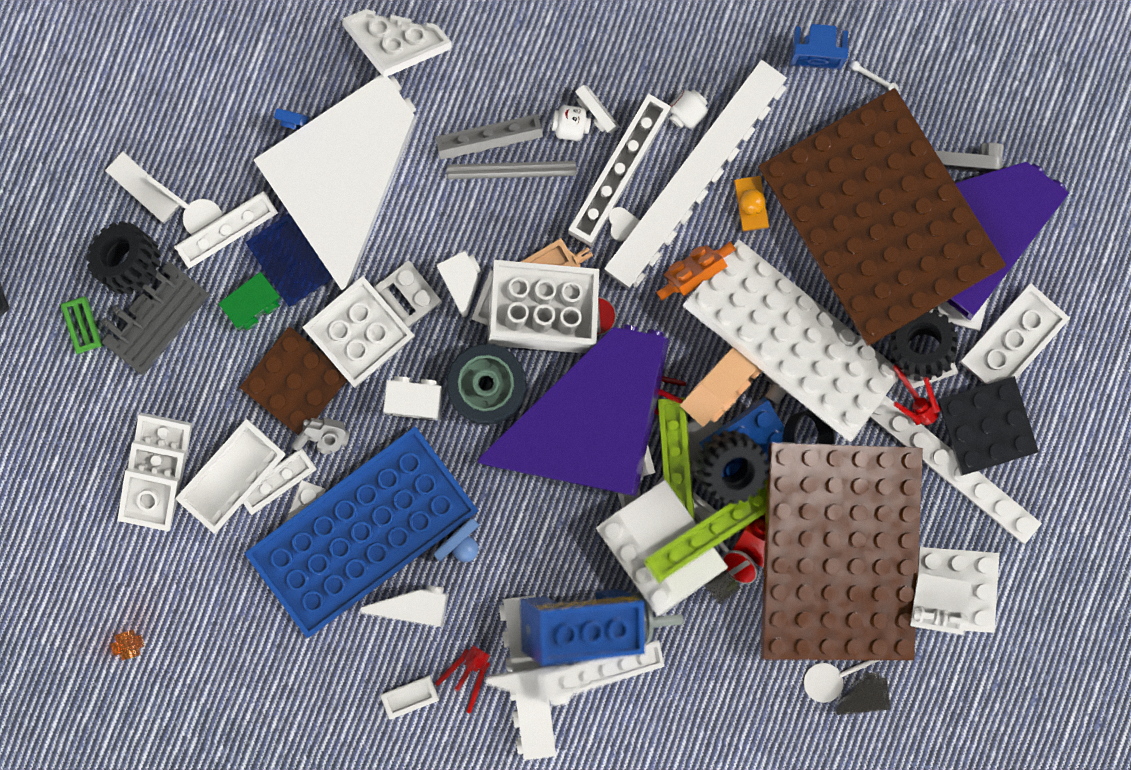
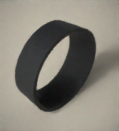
(825, 432)

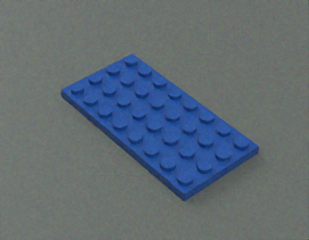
(361, 532)

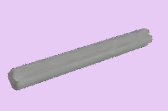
(511, 170)

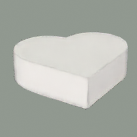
(622, 223)

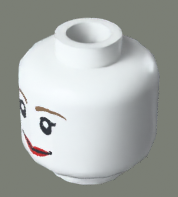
(570, 123)

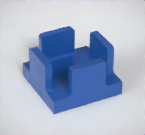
(819, 48)

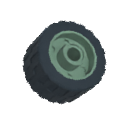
(479, 364)

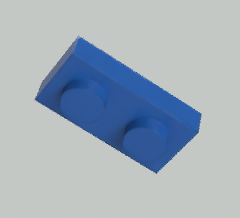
(291, 119)

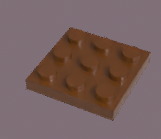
(294, 381)

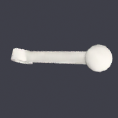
(854, 65)

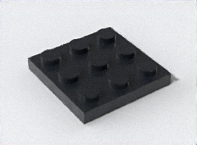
(988, 426)

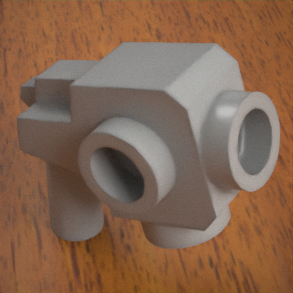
(327, 434)

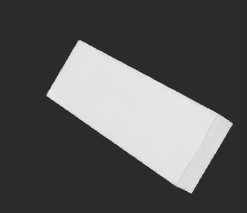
(134, 180)
(280, 480)

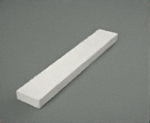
(596, 673)

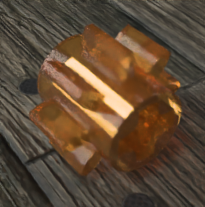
(127, 645)

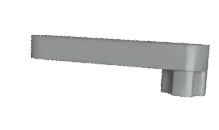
(987, 161)

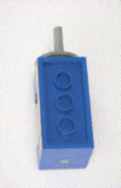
(588, 629)

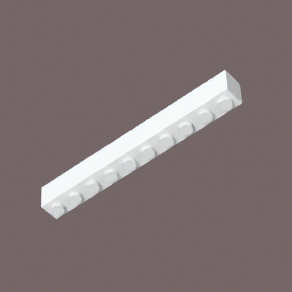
(695, 175)

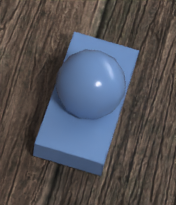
(463, 547)

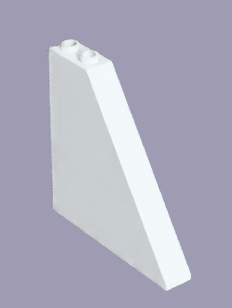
(340, 170)

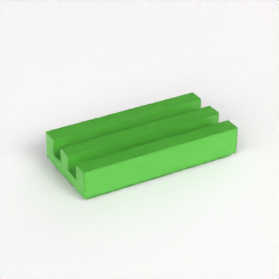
(92, 324)

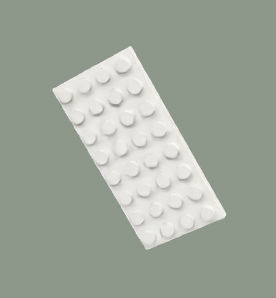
(794, 340)

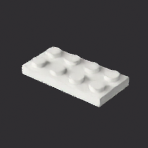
(1015, 337)

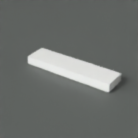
(226, 229)

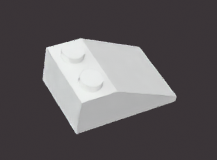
(422, 607)
(525, 681)

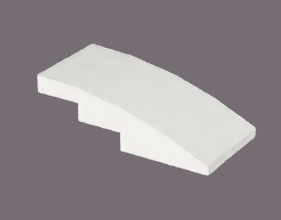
(154, 471)

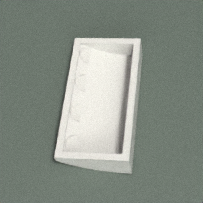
(230, 476)

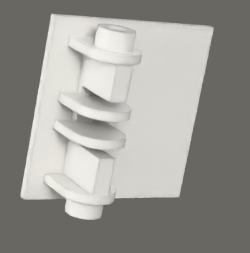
(941, 604)

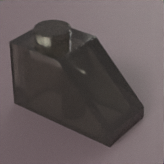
(722, 587)
(865, 695)

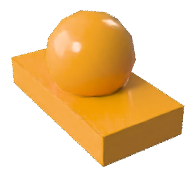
(751, 203)

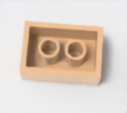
(720, 388)

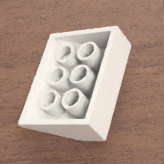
(543, 306)
(644, 529)

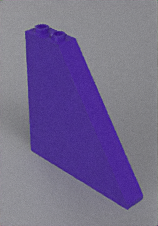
(1012, 211)
(594, 419)

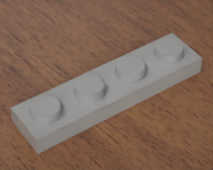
(489, 136)

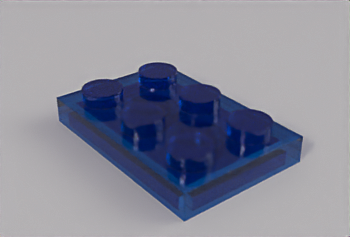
(289, 260)

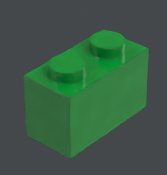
(251, 302)

